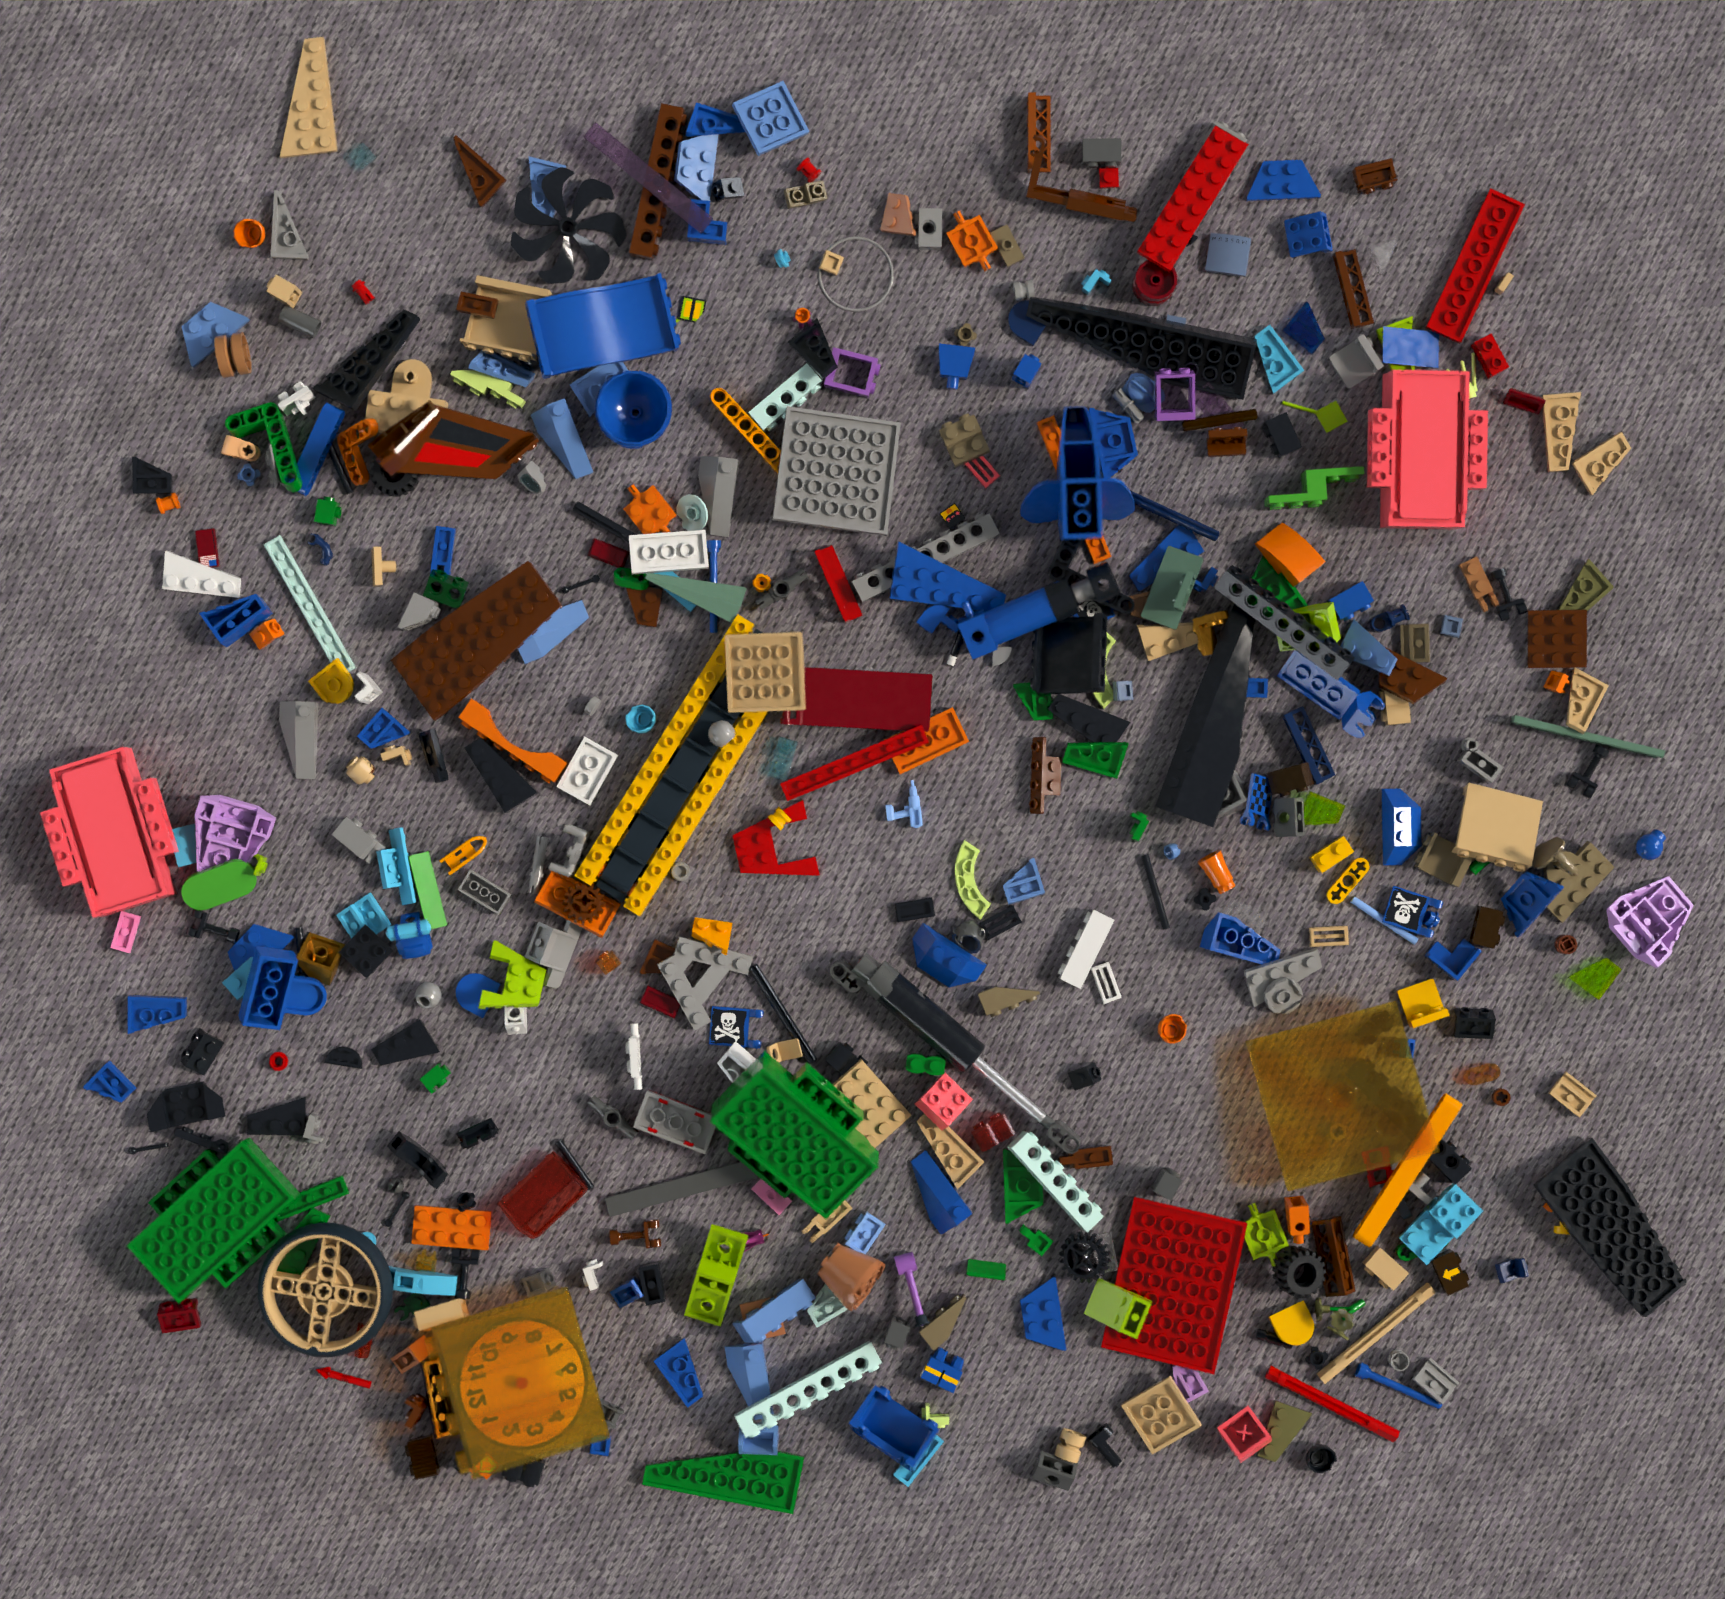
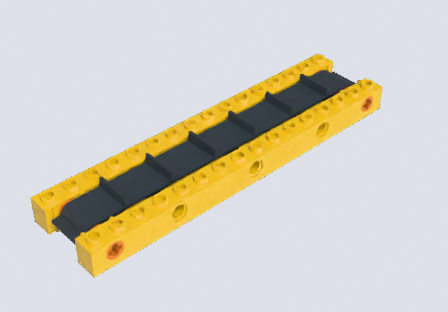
(670, 794)

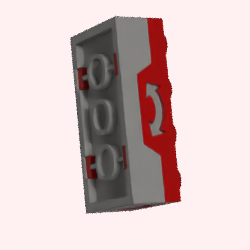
(675, 1121)

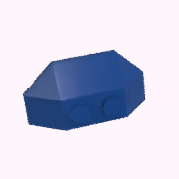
(1399, 826)
(944, 958)

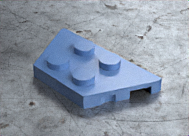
(696, 165)
(205, 325)

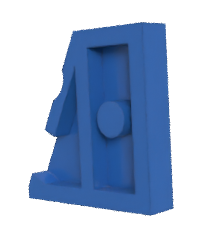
(382, 730)

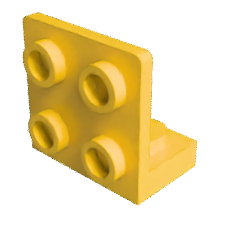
(1422, 1003)

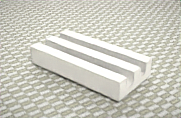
(1111, 997)

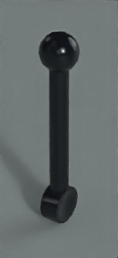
(595, 578)
(132, 1150)
(388, 1222)

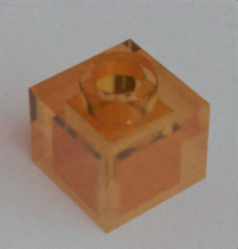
(608, 962)

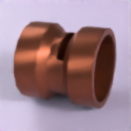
(1564, 941)

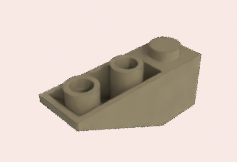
(998, 998)
(943, 1323)

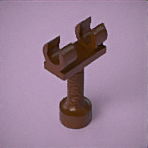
(616, 1237)

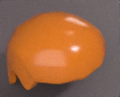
(246, 228)
(1170, 1034)

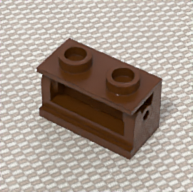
(1375, 176)

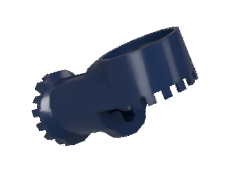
(1389, 619)

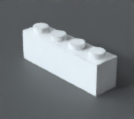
(1086, 948)

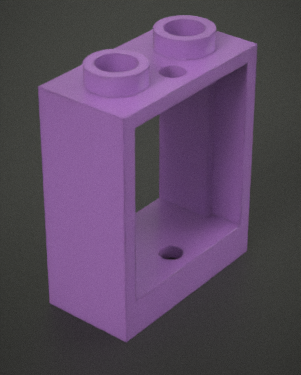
(870, 386)
(1175, 414)

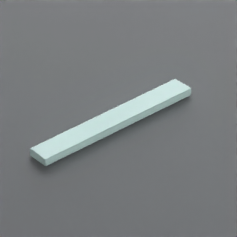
(307, 602)

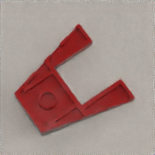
(757, 851)

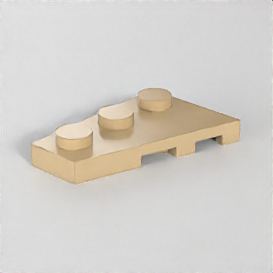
(1600, 461)
(1162, 640)
(1584, 700)

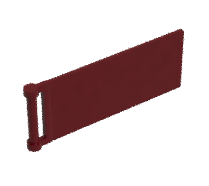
(864, 699)

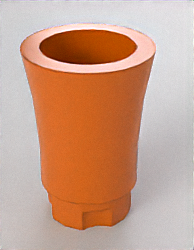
(1217, 871)

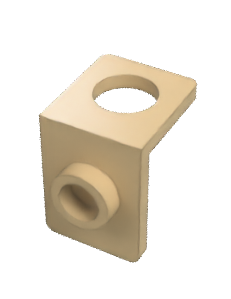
(785, 1050)

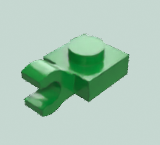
(1037, 1241)

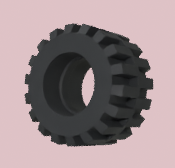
(392, 488)
(1311, 1277)

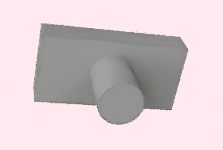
(1416, 1186)

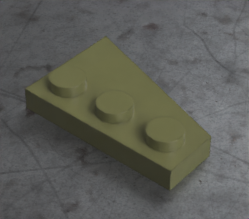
(1587, 588)
(1282, 1426)

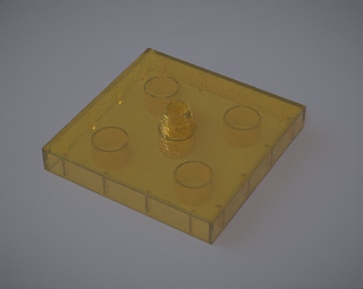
(1342, 1096)

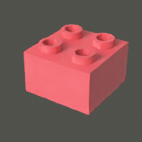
(943, 1101)
(1244, 1434)

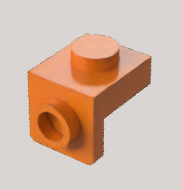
(266, 633)

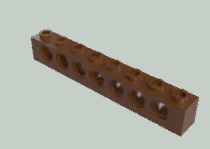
(667, 115)

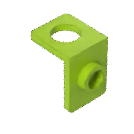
(261, 865)

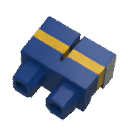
(935, 1367)

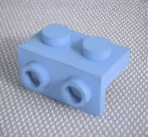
(865, 1232)

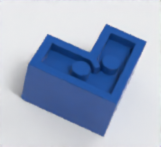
(714, 233)
(1454, 962)

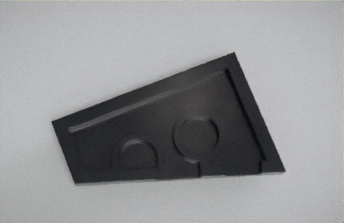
(814, 349)
(279, 1120)

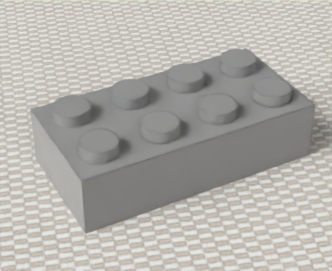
(484, 891)

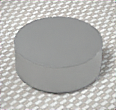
(592, 705)
(680, 871)

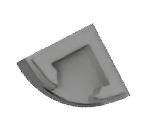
(1001, 655)

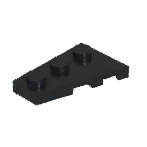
(405, 1045)

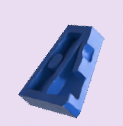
(111, 1083)

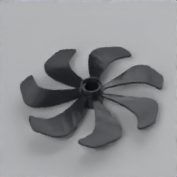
(533, 249)

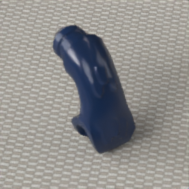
(326, 550)

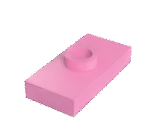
(771, 1197)

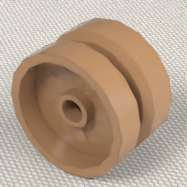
(233, 354)

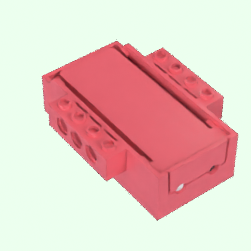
(1426, 449)
(110, 832)

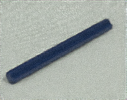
(1175, 517)

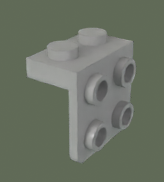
(1356, 361)

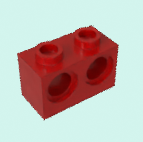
(1489, 356)

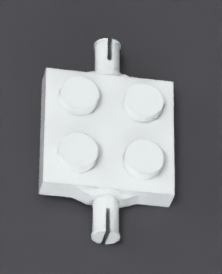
(634, 1063)

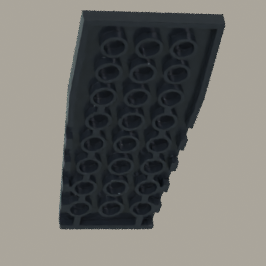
(1610, 1227)

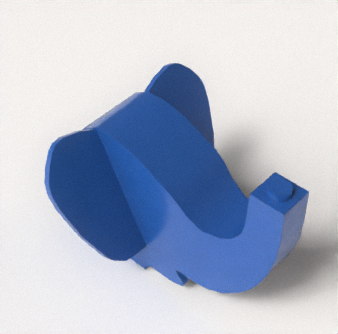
(1079, 494)

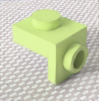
(940, 1419)

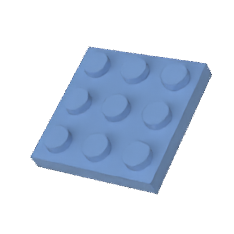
(770, 118)

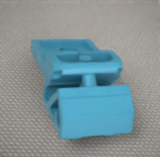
(1440, 1223)

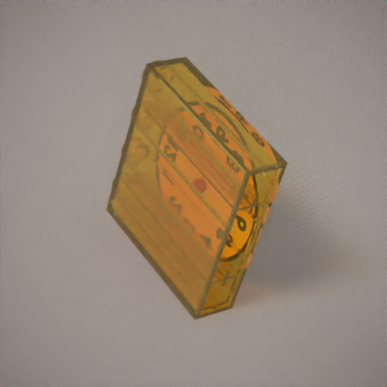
(517, 1384)

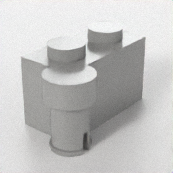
(1478, 761)
(358, 840)

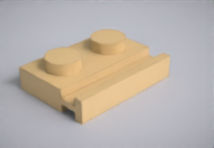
(1572, 1094)

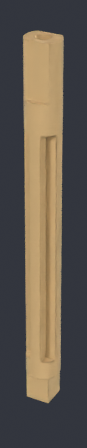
(1376, 1333)

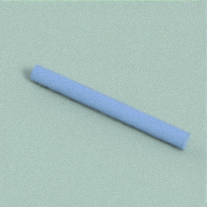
(1379, 917)

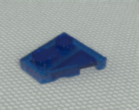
(1305, 329)

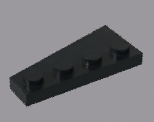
(1087, 720)

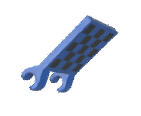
(1258, 802)

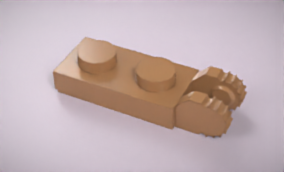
(1478, 582)

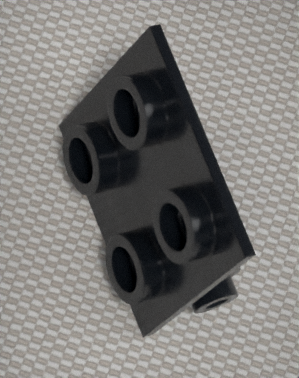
(366, 951)

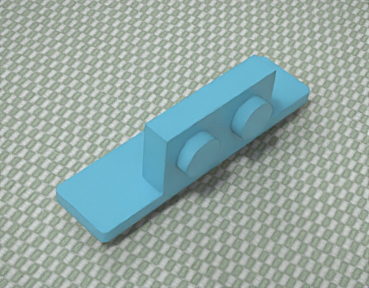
(395, 867)

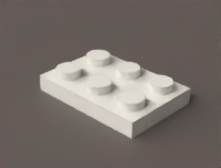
(587, 771)

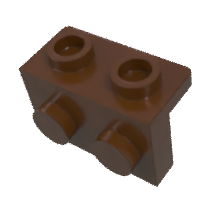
(1226, 442)

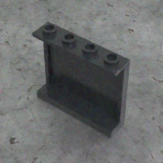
(1070, 656)

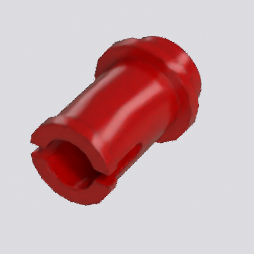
(360, 288)

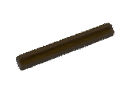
(1218, 420)

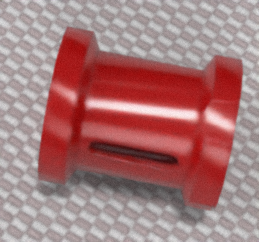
(809, 170)

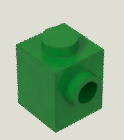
(327, 511)

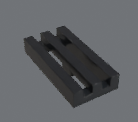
(1014, 915)

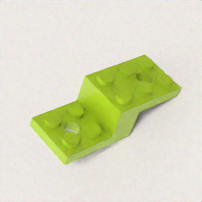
(716, 1275)

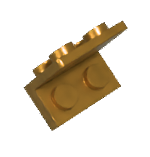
(1205, 632)

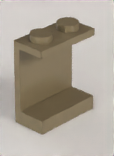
(1439, 860)

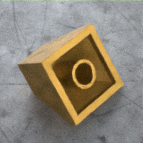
(320, 957)

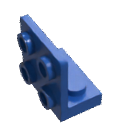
(1308, 234)

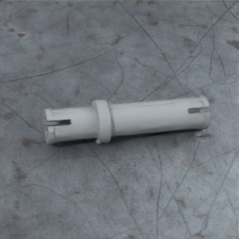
(538, 864)

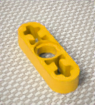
(1334, 888)

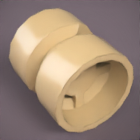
(1070, 1444)

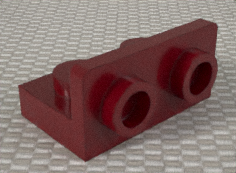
(178, 1316)

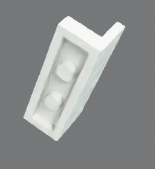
(369, 692)

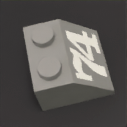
(419, 612)

